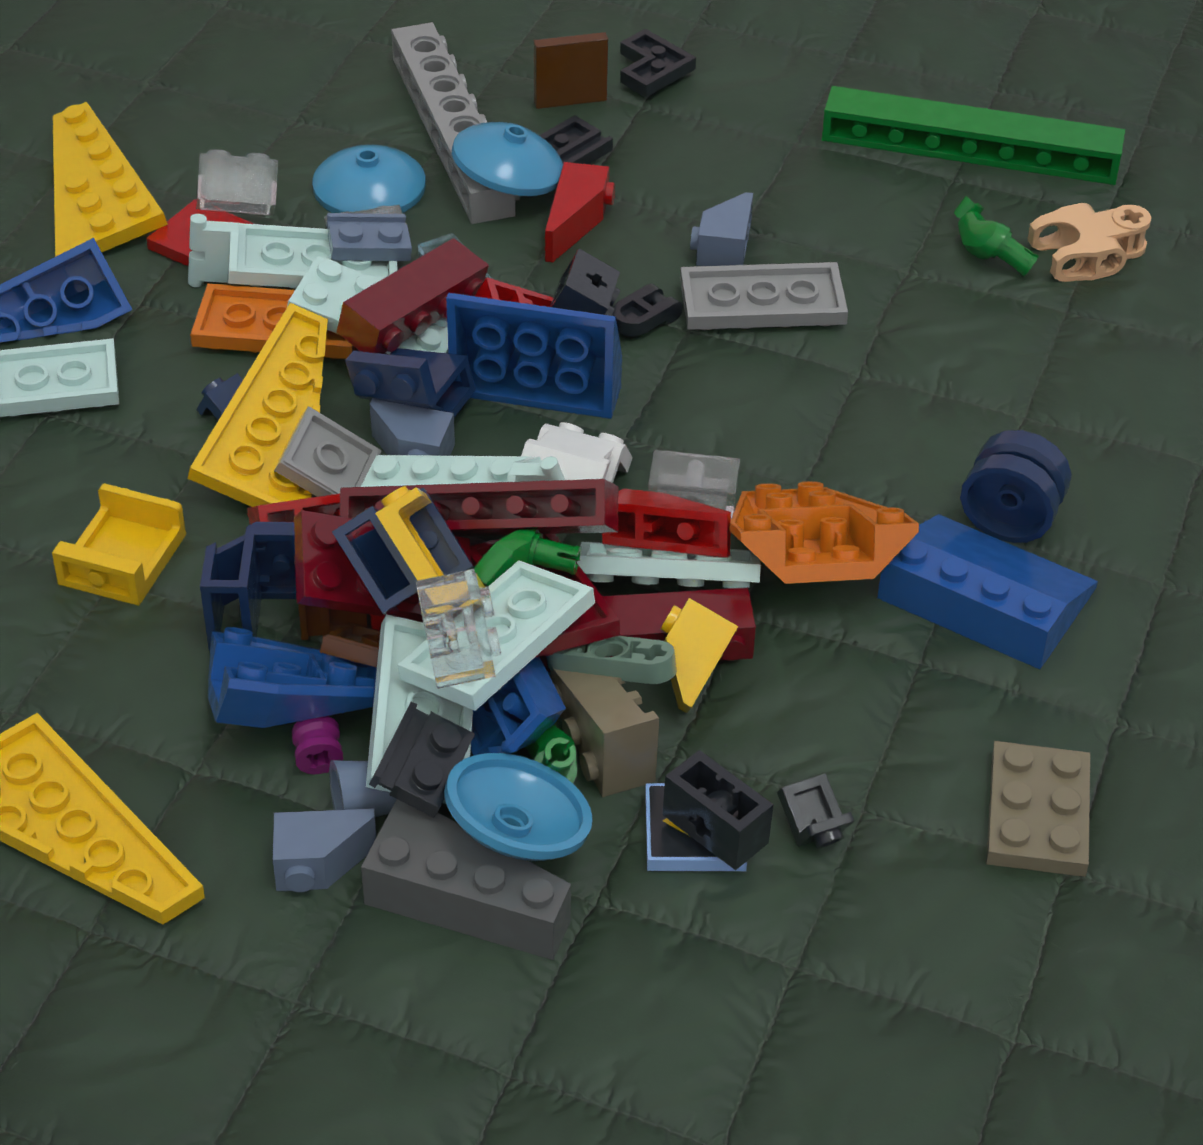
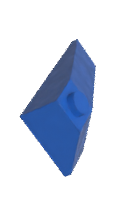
(61, 296)

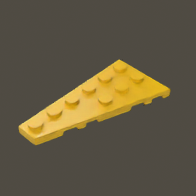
(96, 186)
(264, 414)
(79, 826)

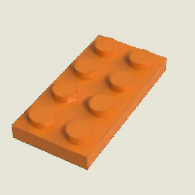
(245, 318)

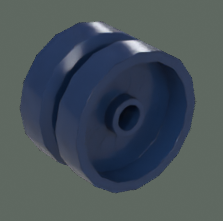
(1016, 486)

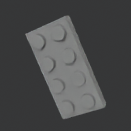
(763, 296)

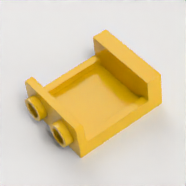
(396, 521)
(122, 545)

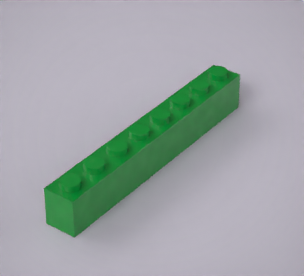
(973, 135)

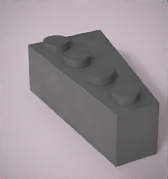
(449, 880)

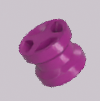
(316, 744)

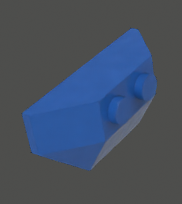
(517, 712)

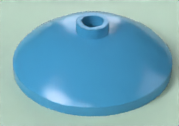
(507, 158)
(368, 178)
(517, 806)

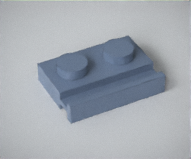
(368, 237)

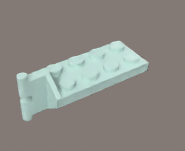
(262, 254)
(430, 470)

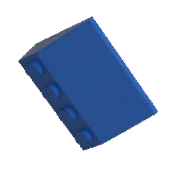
(537, 354)
(985, 589)

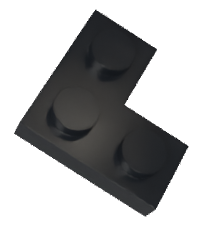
(655, 63)

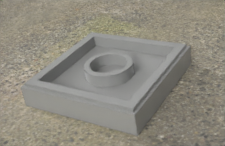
(325, 456)

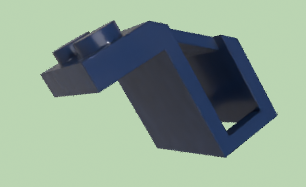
(412, 378)
(383, 566)
(248, 569)

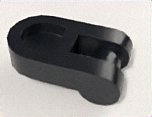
(645, 310)

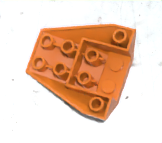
(819, 532)

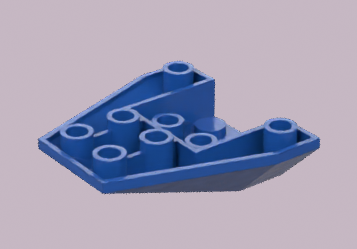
(281, 682)

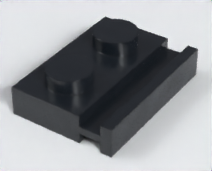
(578, 141)
(421, 759)

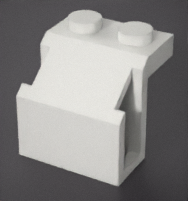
(580, 454)

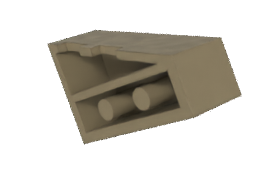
(609, 730)

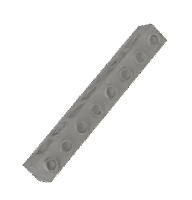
(445, 111)

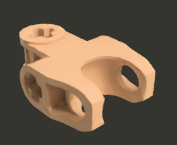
(1095, 239)

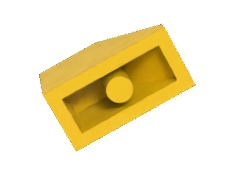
(698, 644)

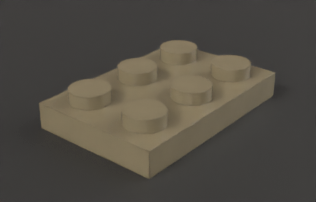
(1039, 809)

